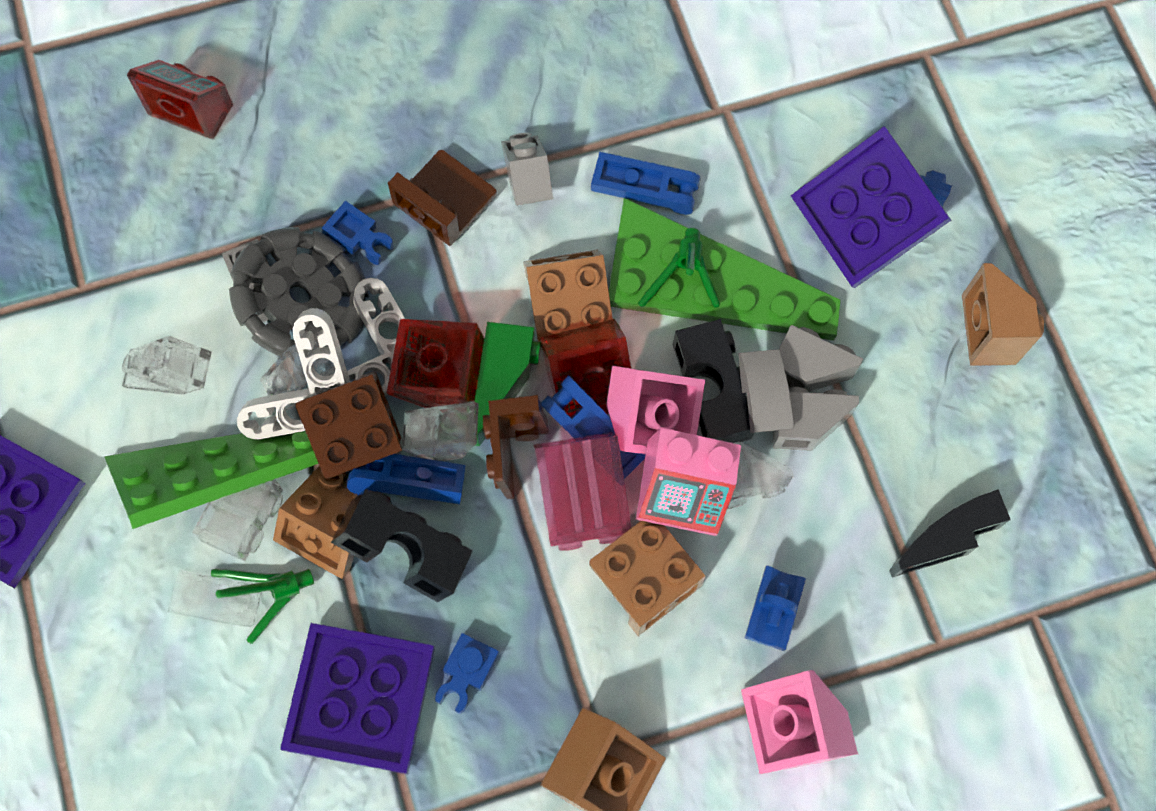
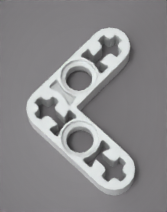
(366, 311)
(304, 342)

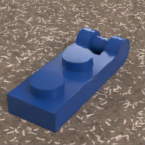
(645, 182)
(586, 420)
(410, 478)

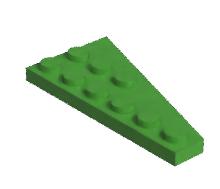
(747, 289)
(193, 473)

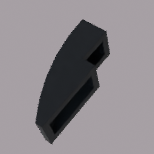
(953, 534)

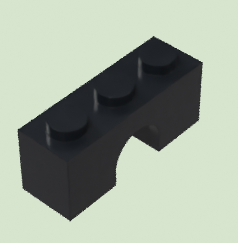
(708, 353)
(434, 556)

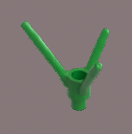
(688, 258)
(281, 587)

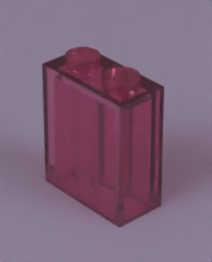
(582, 490)

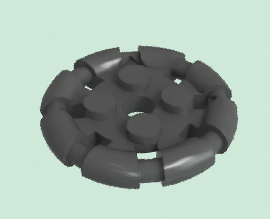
(291, 271)

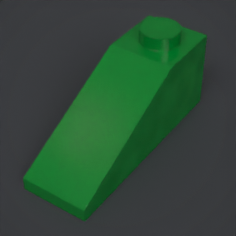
(504, 365)

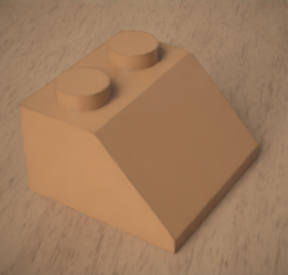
(999, 319)
(602, 766)

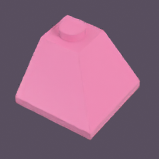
(797, 723)

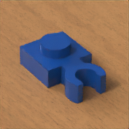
(355, 231)
(468, 666)

